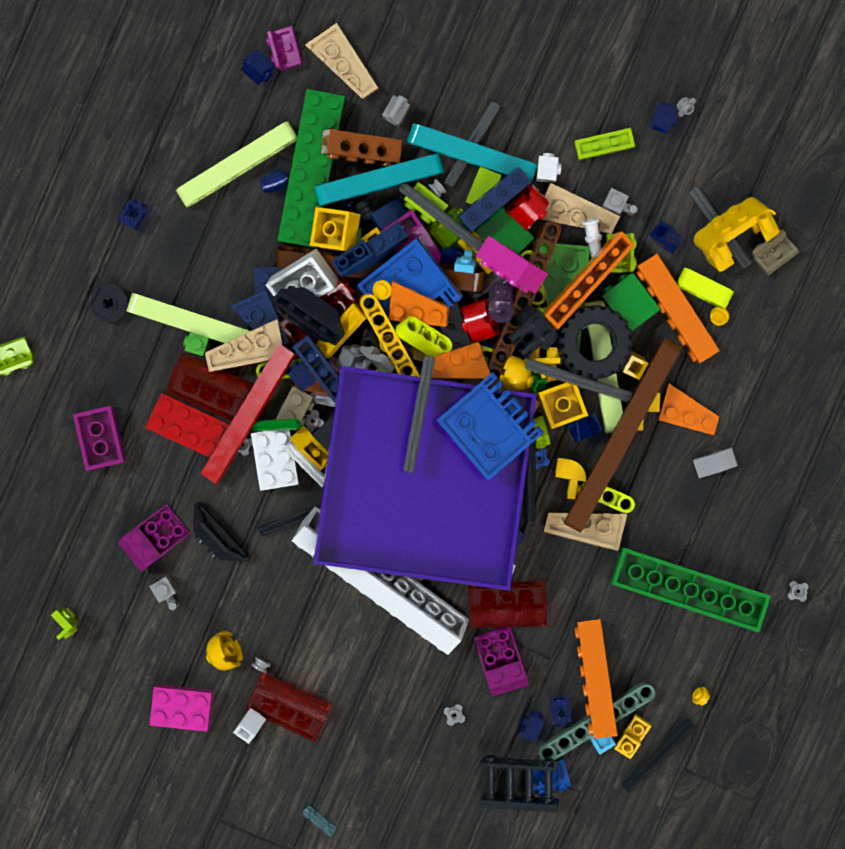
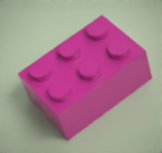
(511, 266)
(181, 707)

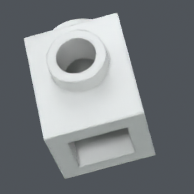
(548, 168)
(249, 725)

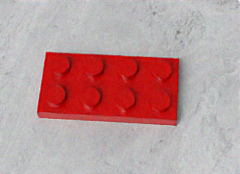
(186, 425)

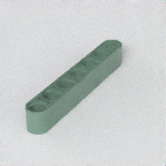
(569, 733)

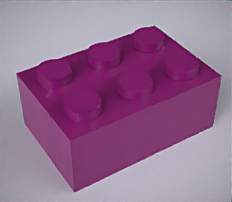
(100, 438)

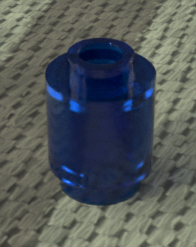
(274, 181)

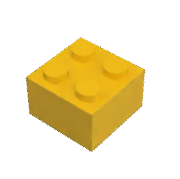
(334, 229)
(562, 404)

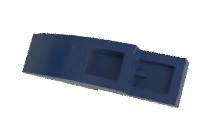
(370, 253)

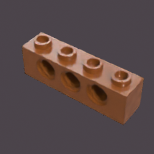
(332, 147)

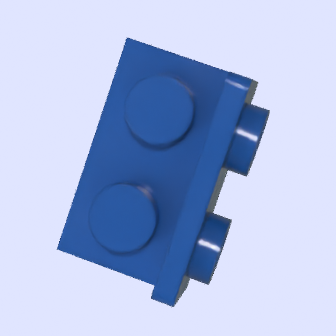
(560, 780)

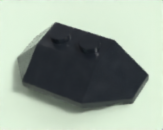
(309, 314)
(216, 537)

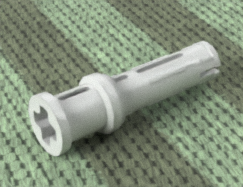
(592, 235)

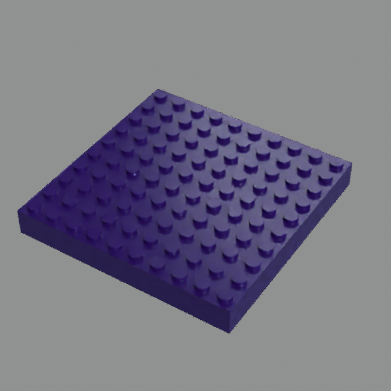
(424, 523)

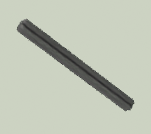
(440, 216)
(577, 380)
(419, 413)

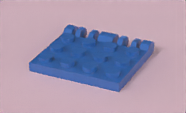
(415, 270)
(486, 428)

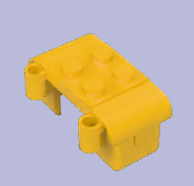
(723, 228)

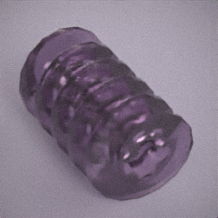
(500, 301)

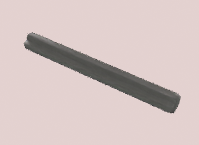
(475, 138)
(710, 213)

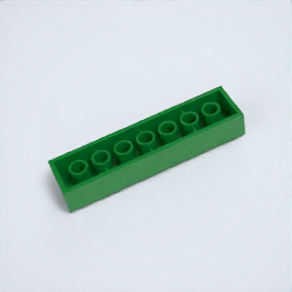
(309, 166)
(690, 589)

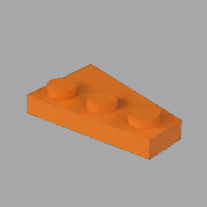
(407, 303)
(461, 364)
(686, 412)

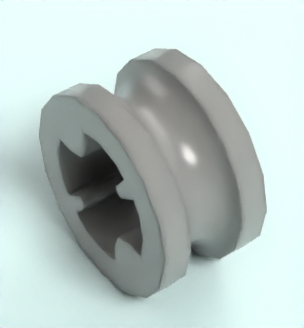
(437, 188)
(261, 664)

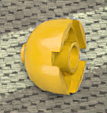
(516, 376)
(223, 652)

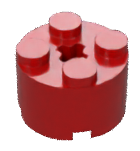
(527, 207)
(478, 321)

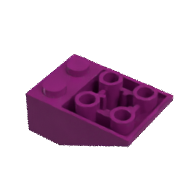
(414, 230)
(153, 538)
(501, 661)

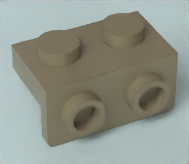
(774, 253)
(297, 405)

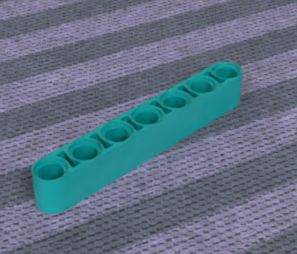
(468, 151)
(379, 179)

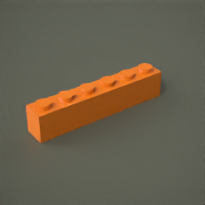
(587, 279)
(677, 309)
(597, 679)

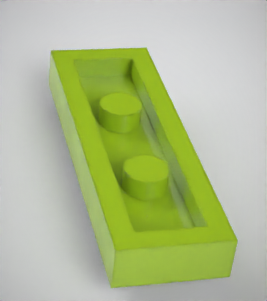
(604, 144)

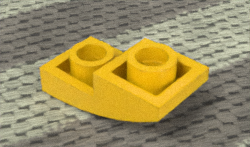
(632, 736)

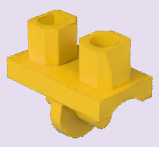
(552, 357)

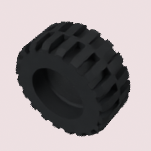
(621, 342)

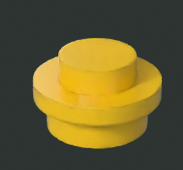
(382, 289)
(719, 316)
(700, 696)

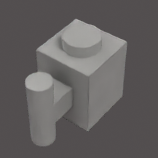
(396, 110)
(616, 203)
(352, 357)
(164, 590)

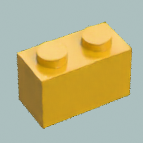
(310, 447)

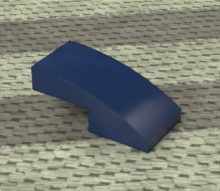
(388, 214)

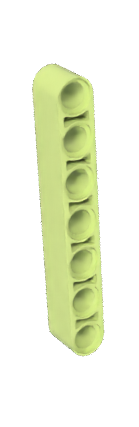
(237, 164)
(183, 319)
(600, 348)

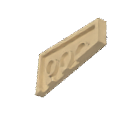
(343, 60)
(572, 210)
(246, 349)
(601, 529)

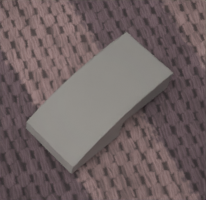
(378, 360)
(715, 462)

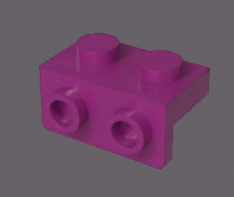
(284, 48)

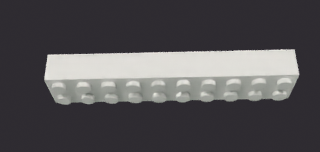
(397, 594)

